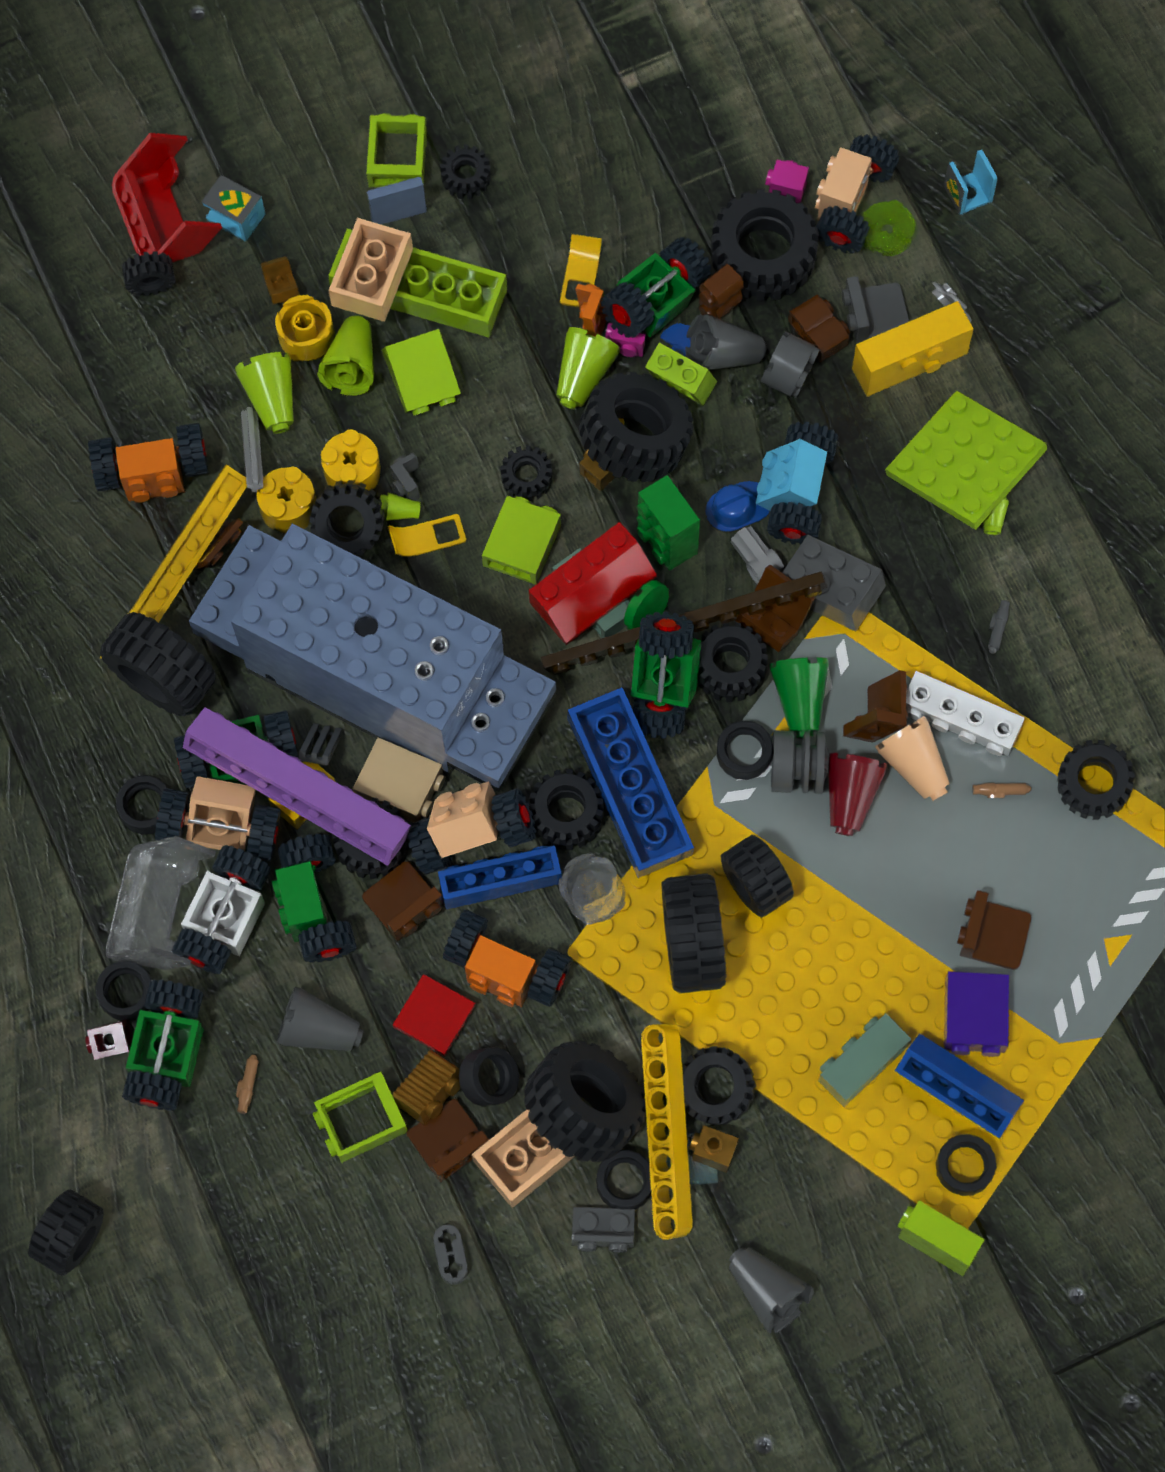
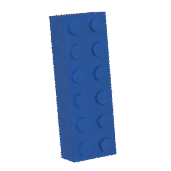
(630, 782)

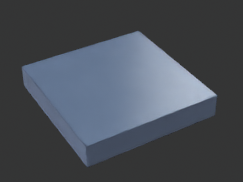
(397, 201)

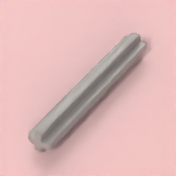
(252, 449)

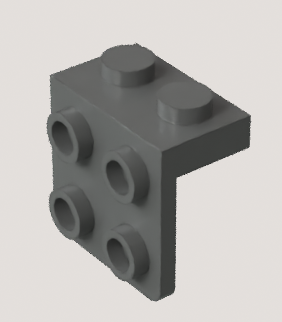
(873, 308)

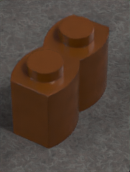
(720, 292)
(818, 326)

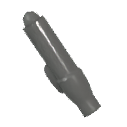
(997, 625)

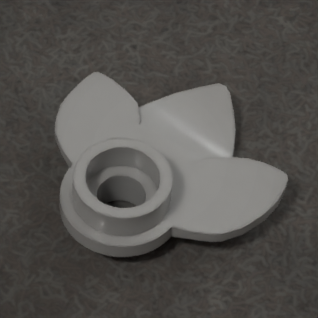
(947, 296)

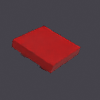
(434, 1015)

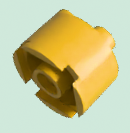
(304, 328)
(350, 449)
(286, 485)

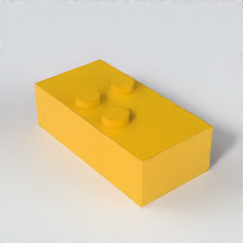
(912, 348)

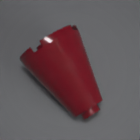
(852, 790)

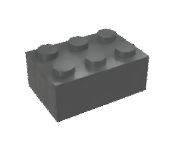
(850, 581)

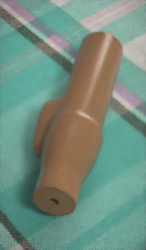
(999, 790)
(245, 1086)

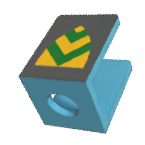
(981, 179)
(234, 207)

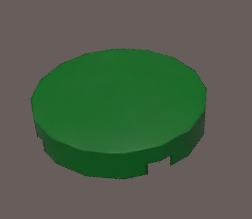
(651, 600)

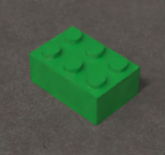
(667, 523)

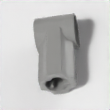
(755, 553)

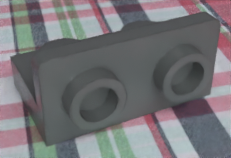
(603, 1228)

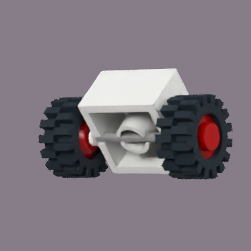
(223, 910)

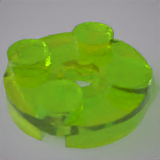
(902, 231)

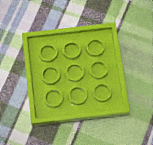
(966, 459)

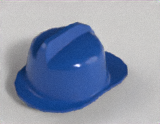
(735, 507)

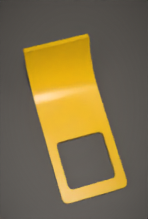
(581, 264)
(421, 537)

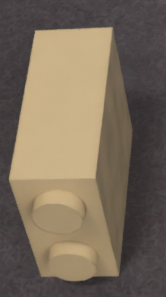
(401, 779)

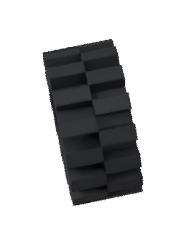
(468, 185)
(148, 273)
(526, 457)

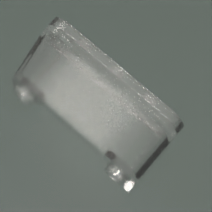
(150, 900)

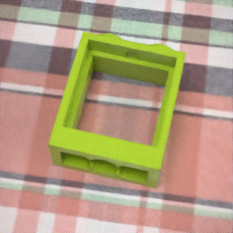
(386, 174)
(686, 377)
(350, 1093)

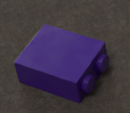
(976, 1013)

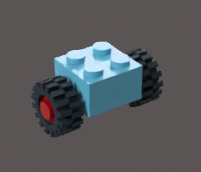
(793, 481)

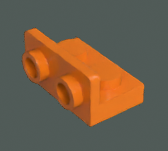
(590, 307)

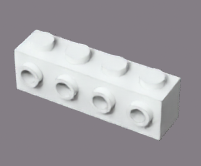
(962, 714)

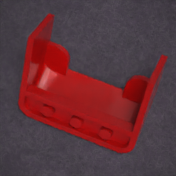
(149, 205)

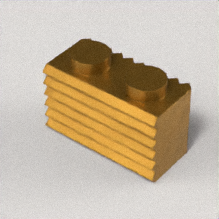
(427, 1087)

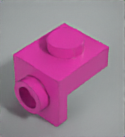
(628, 346)

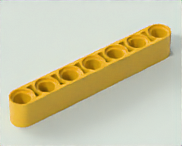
(660, 1145)

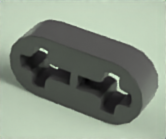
(458, 1253)

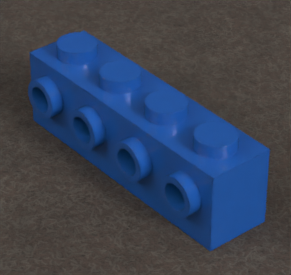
(500, 877)
(959, 1085)

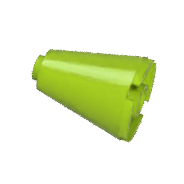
(349, 358)
(583, 365)
(269, 389)

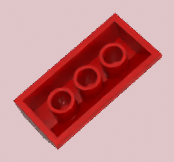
(592, 583)

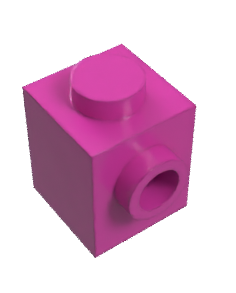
(788, 179)

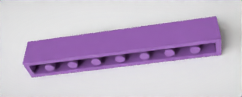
(296, 786)

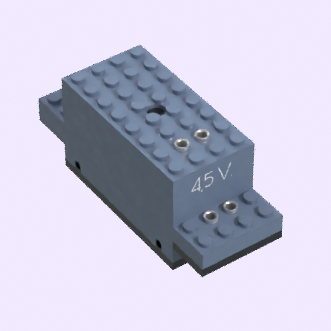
(374, 652)

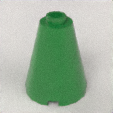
(801, 692)

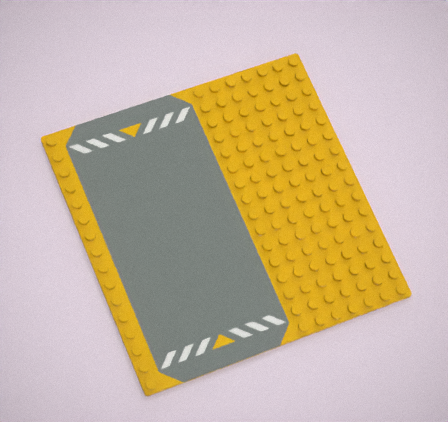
(883, 921)

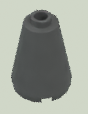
(722, 344)
(317, 1024)
(769, 1288)

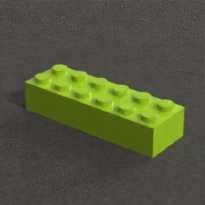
(446, 291)

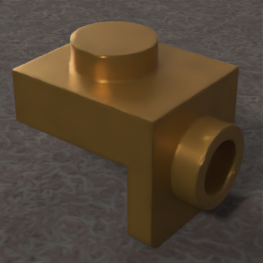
(279, 280)

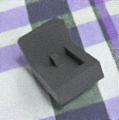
(403, 482)

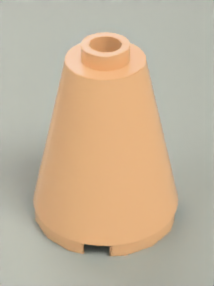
(916, 758)

